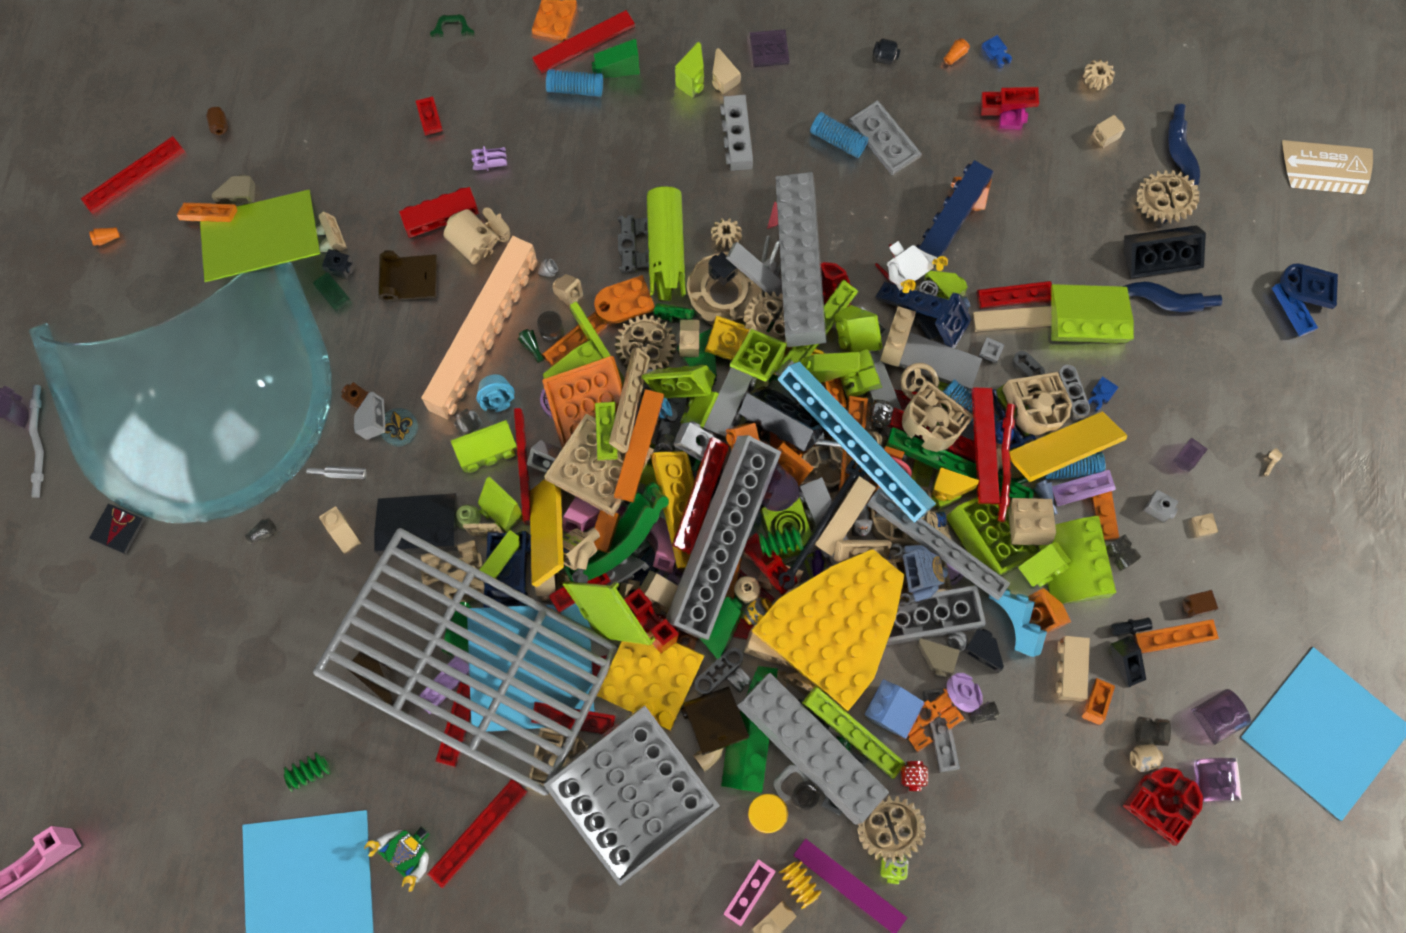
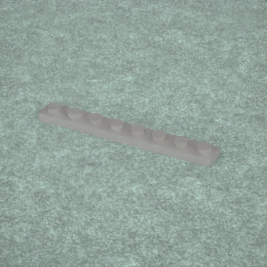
(940, 545)

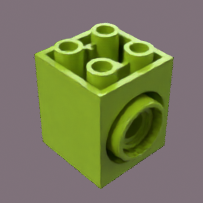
(790, 517)

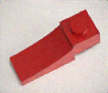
(1009, 99)
(770, 566)

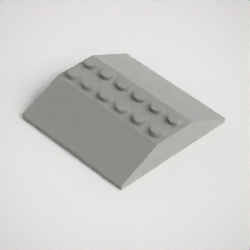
(631, 794)

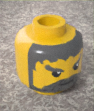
(756, 610)

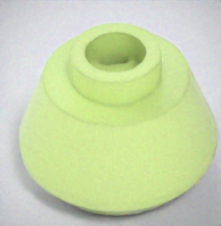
(467, 515)

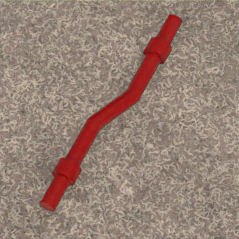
(1008, 425)

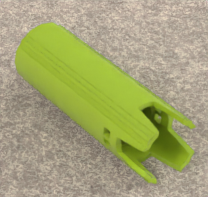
(665, 241)

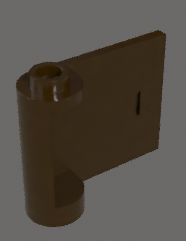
(406, 277)
(715, 720)

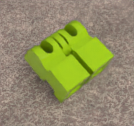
(863, 380)

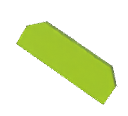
(501, 555)

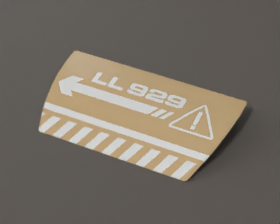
(1328, 167)

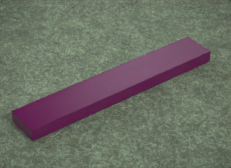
(850, 886)

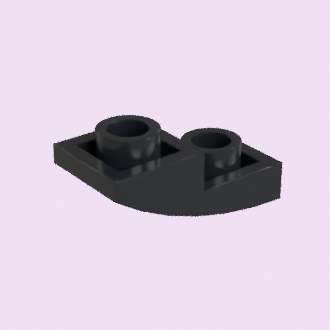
(927, 324)

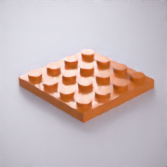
(577, 391)

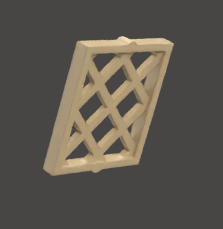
(476, 529)

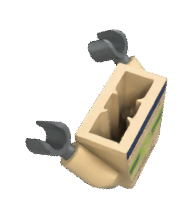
(577, 550)

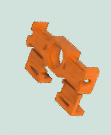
(939, 705)

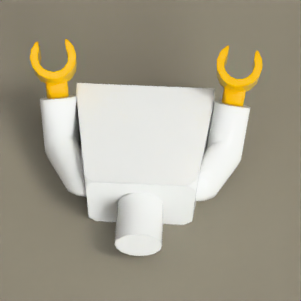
(910, 265)

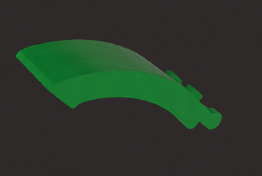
(629, 534)

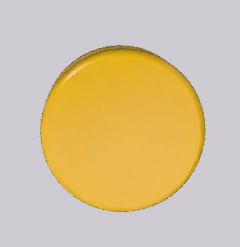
(768, 813)

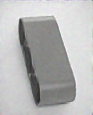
(1074, 384)

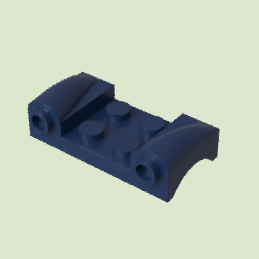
(513, 573)

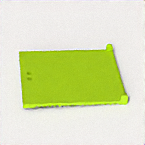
(607, 612)

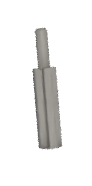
(339, 472)

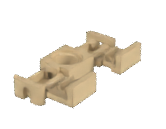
(469, 553)

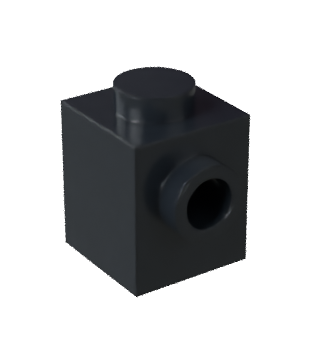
(338, 264)
(721, 269)

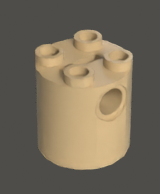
(470, 236)

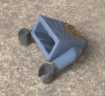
(922, 571)

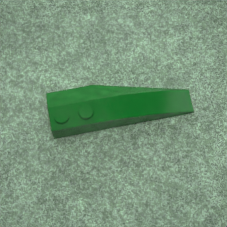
(747, 759)

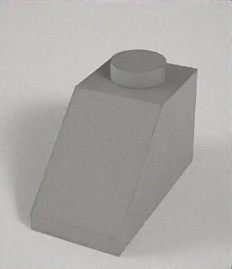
(370, 417)

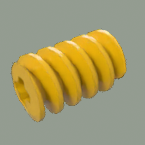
(800, 883)

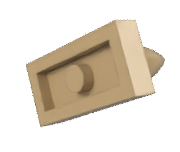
(329, 227)

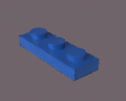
(1295, 311)

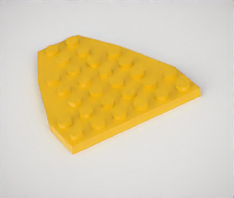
(837, 625)

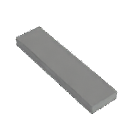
(754, 269)
(942, 737)

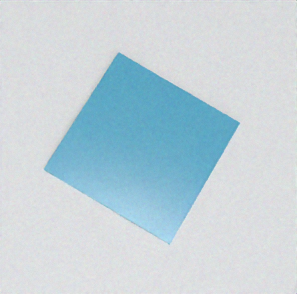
(532, 658)
(1326, 733)
(308, 875)

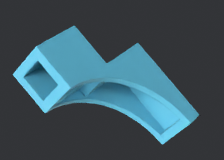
(1028, 635)

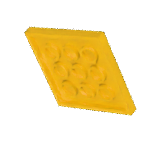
(651, 679)

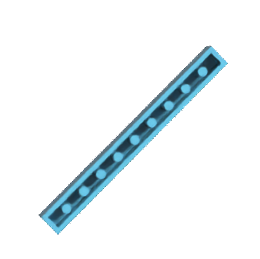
(856, 441)

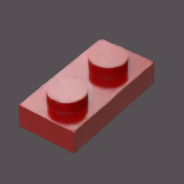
(429, 115)

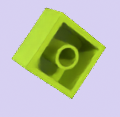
(1045, 564)

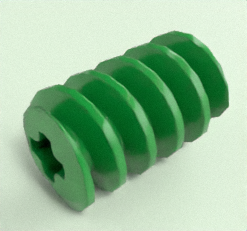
(780, 541)
(306, 771)

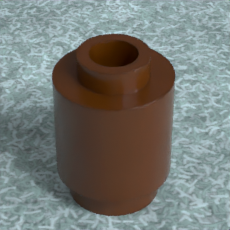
(216, 121)

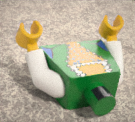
(404, 853)

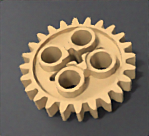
(1156, 203)
(758, 312)
(649, 328)
(910, 823)

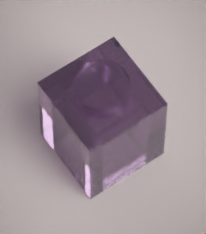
(1190, 455)

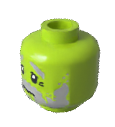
(894, 871)

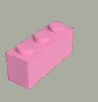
(749, 892)

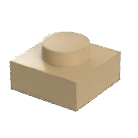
(1204, 525)

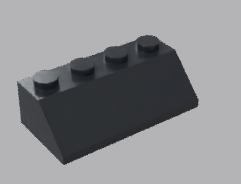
(1165, 251)
(781, 417)

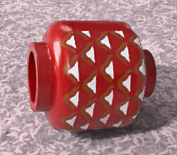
(914, 775)

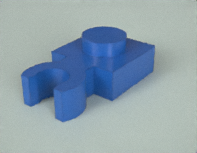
(997, 49)
(1102, 392)

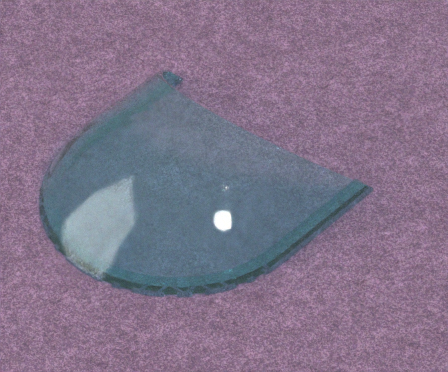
(201, 406)

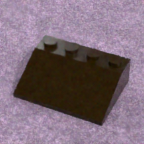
(383, 671)

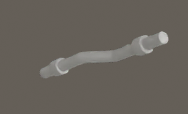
(36, 477)

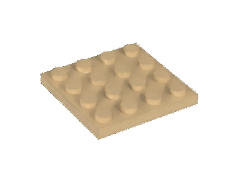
(582, 473)

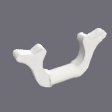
(783, 776)

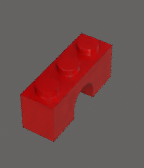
(663, 631)

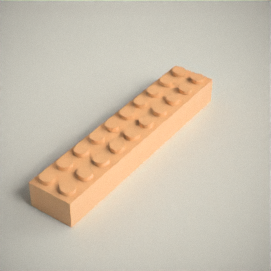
(480, 328)

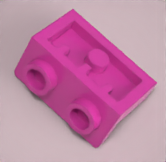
(1013, 119)

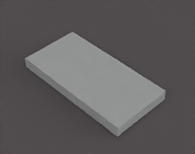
(885, 137)
(945, 360)

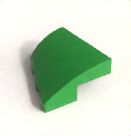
(667, 312)

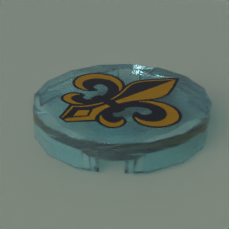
(400, 427)

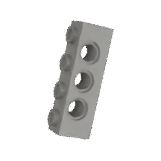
(737, 106)
(686, 441)

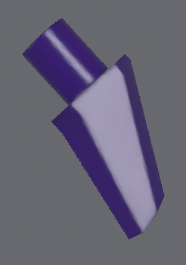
(817, 563)

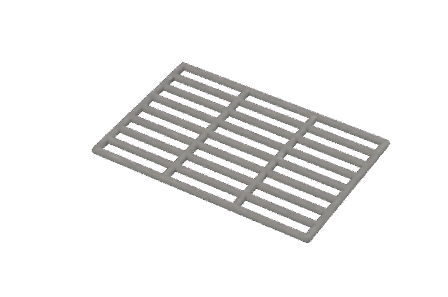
(435, 640)

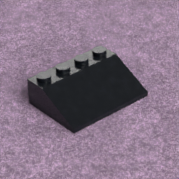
(424, 516)

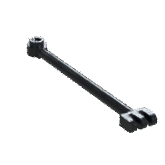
(791, 573)

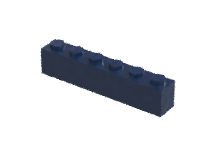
(956, 209)

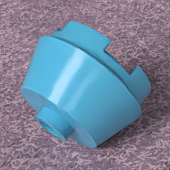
(495, 393)

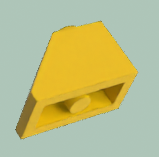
(952, 485)

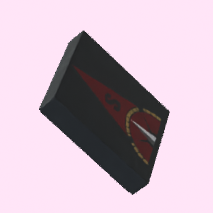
(117, 528)

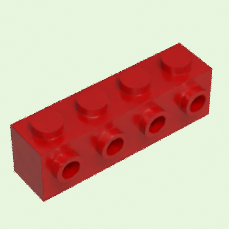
(436, 212)

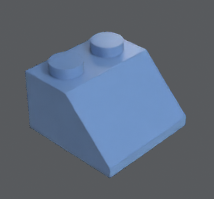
(894, 709)

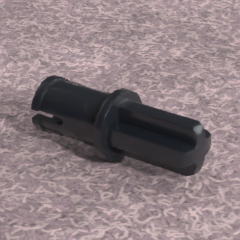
(1131, 626)

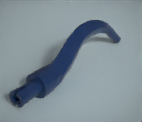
(1179, 147)
(1171, 300)

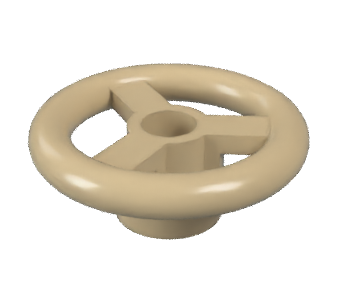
(916, 367)

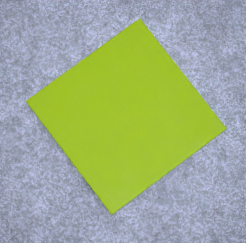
(260, 236)

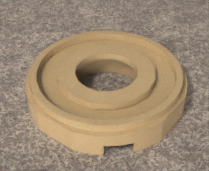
(705, 307)

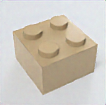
(1031, 521)

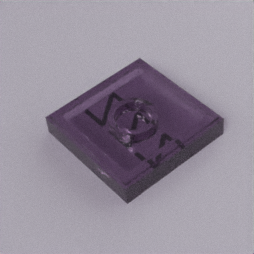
(769, 48)

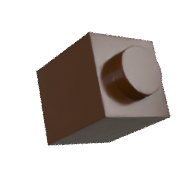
(1200, 604)

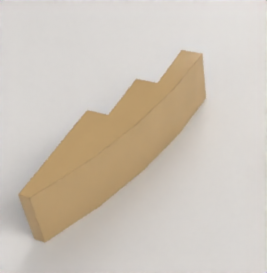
(845, 515)

